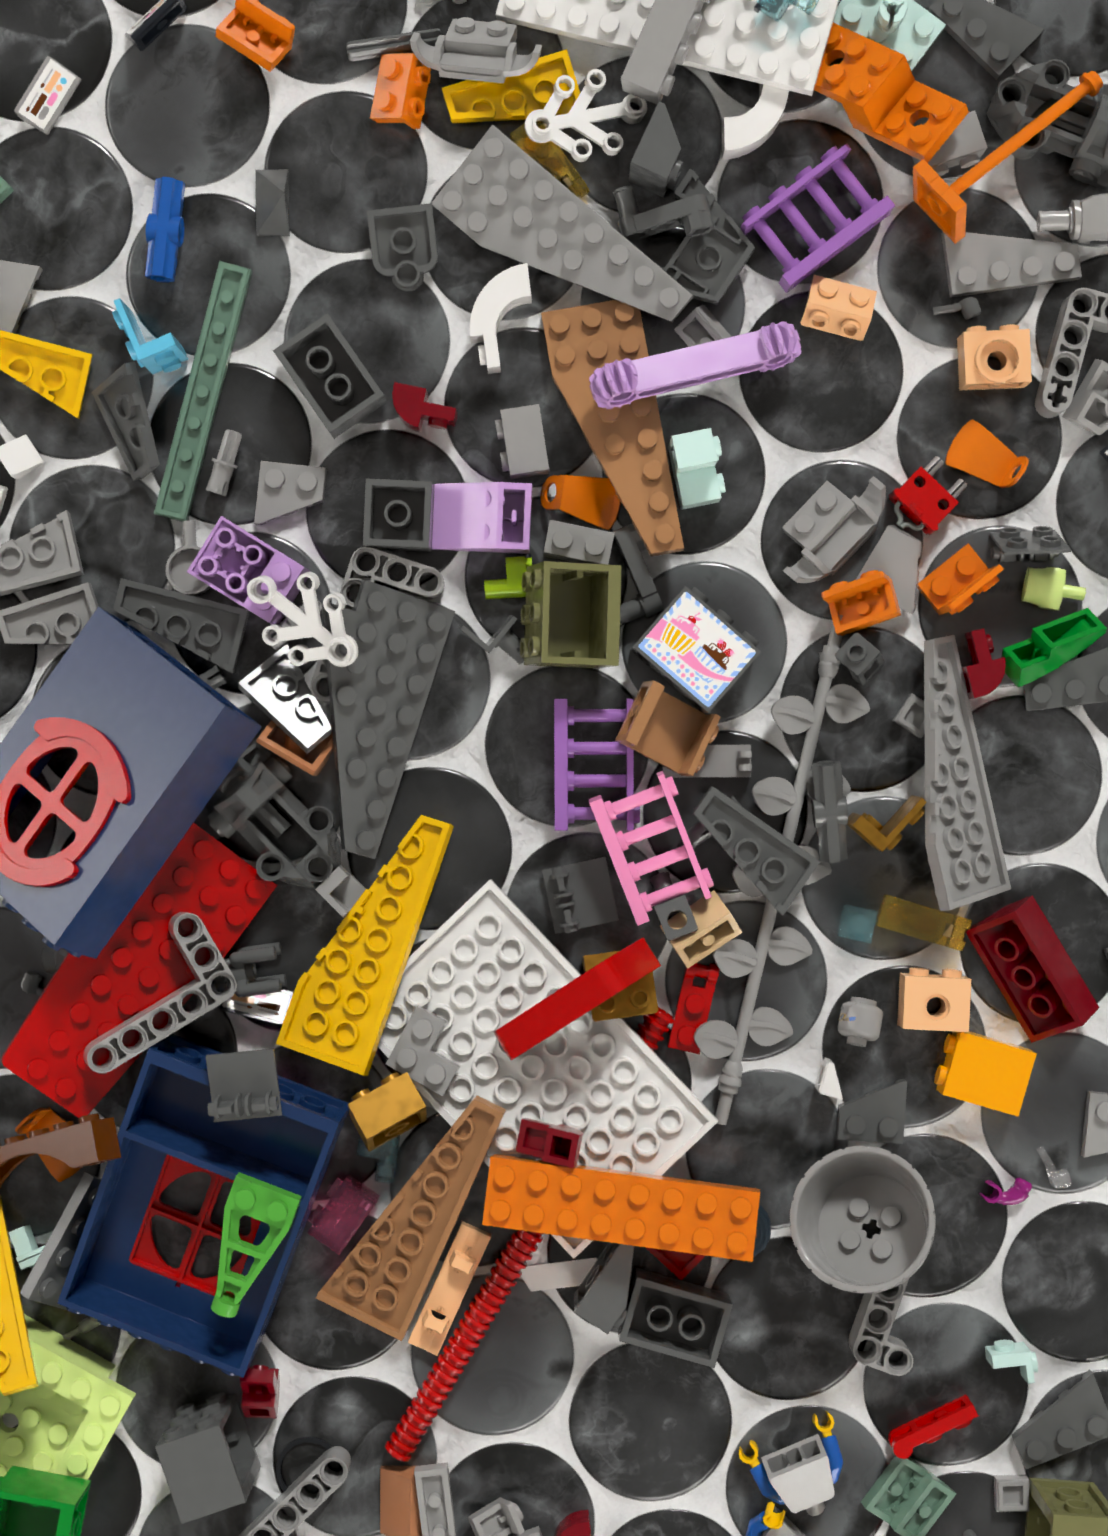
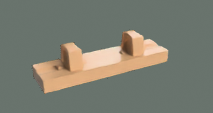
(449, 1287)

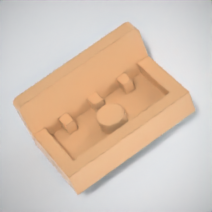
(839, 308)

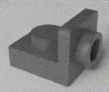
(860, 658)

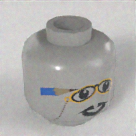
(860, 1021)

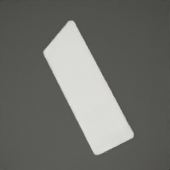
(557, 1274)

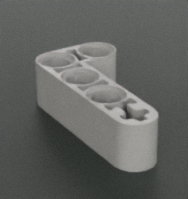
(1067, 353)
(879, 1331)

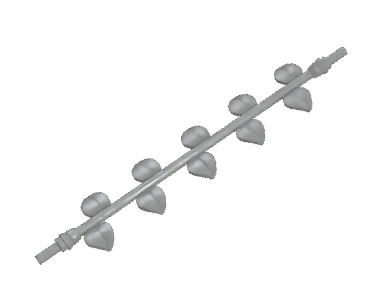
(783, 944)

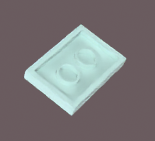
(892, 23)

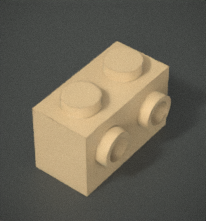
(714, 930)

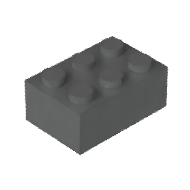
(330, 375)
(675, 1317)

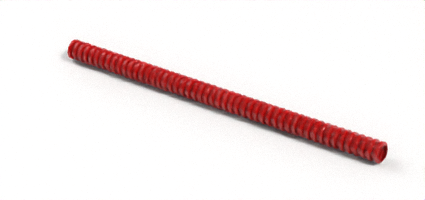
(483, 1310)

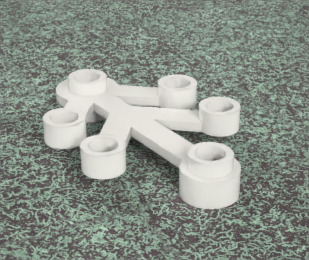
(581, 119)
(307, 622)

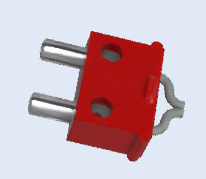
(922, 502)

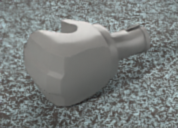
(1083, 219)

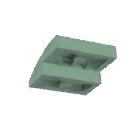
(908, 1497)

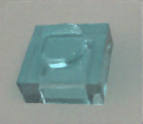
(857, 923)

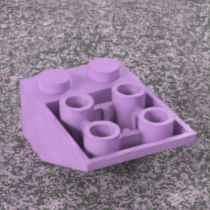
(482, 517)
(235, 557)

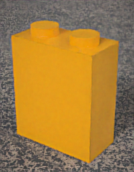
(985, 1071)

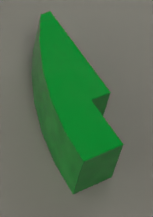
(1051, 646)

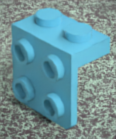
(156, 355)

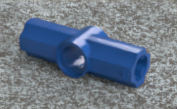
(165, 229)

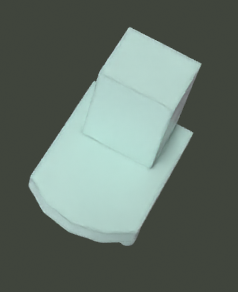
(25, 1247)

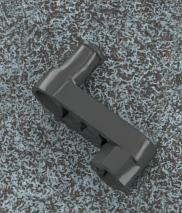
(690, 211)
(648, 600)

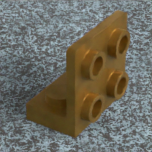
(889, 835)
(632, 1001)

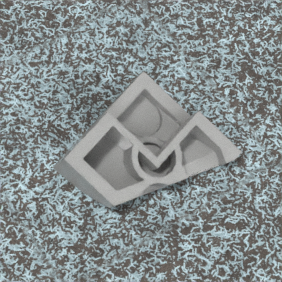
(1090, 402)
(898, 558)

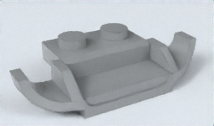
(476, 51)
(833, 529)

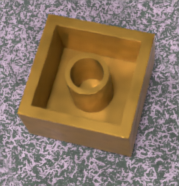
(387, 1110)

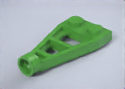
(265, 1204)

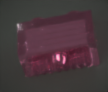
(342, 1214)

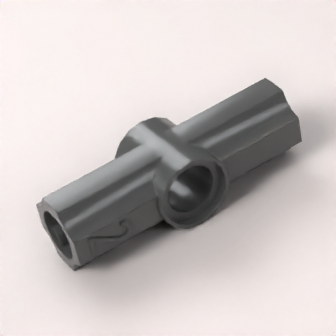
(829, 811)

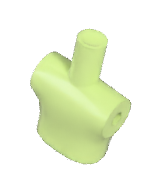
(1048, 587)

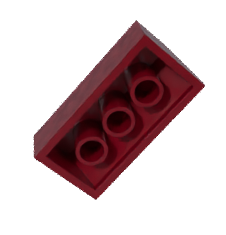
(1032, 970)

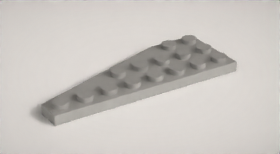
(531, 217)
(959, 811)

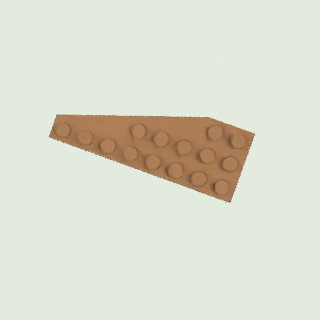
(623, 439)

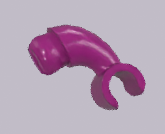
(1012, 1196)

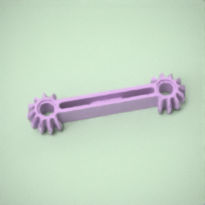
(636, 379)

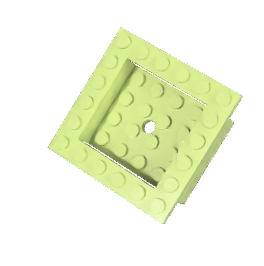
(68, 1415)

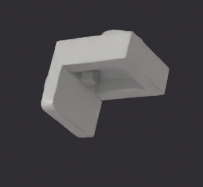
(497, 1519)

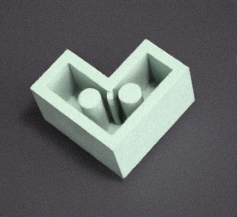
(694, 470)

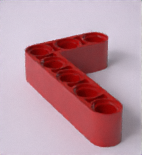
(577, 998)

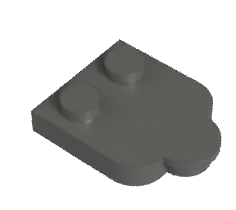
(403, 243)

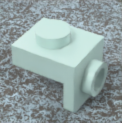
(1010, 1354)

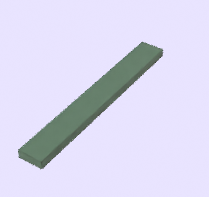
(203, 391)

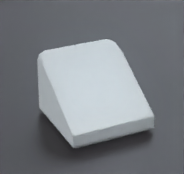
(20, 457)
(827, 1080)

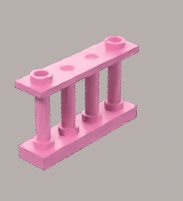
(630, 872)

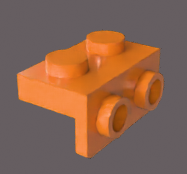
(257, 33)
(400, 90)
(862, 602)

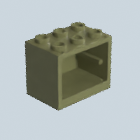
(571, 615)
(1065, 1509)

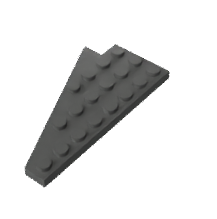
(380, 703)

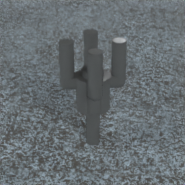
(245, 973)

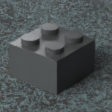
(398, 515)

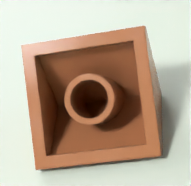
(281, 744)
(399, 1502)

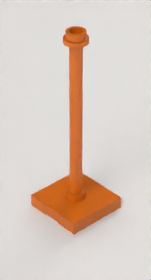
(943, 201)

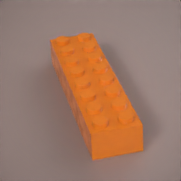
(622, 1207)

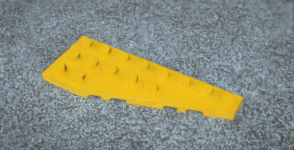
(354, 981)

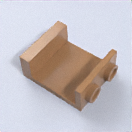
(668, 730)

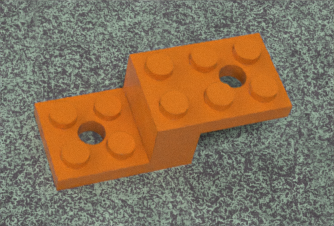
(884, 96)

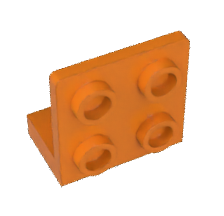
(956, 579)

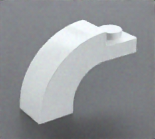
(749, 131)
(497, 298)

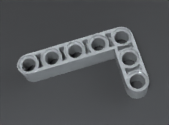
(381, 575)
(171, 1003)
(299, 1499)

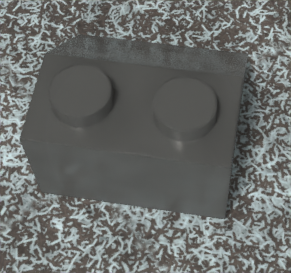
(657, 156)

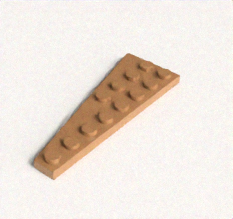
(399, 1253)

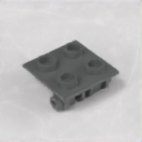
(1041, 543)
(580, 895)
(243, 1085)

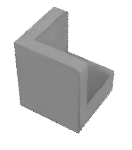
(341, 890)

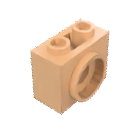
(1007, 344)
(919, 987)

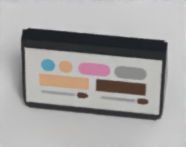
(155, 22)
(264, 1007)

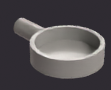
(180, 561)

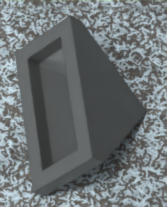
(272, 203)

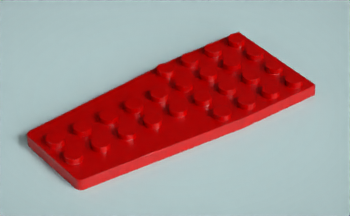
(133, 970)

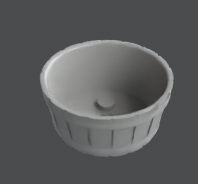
(845, 1194)

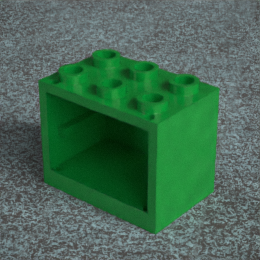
(42, 1503)

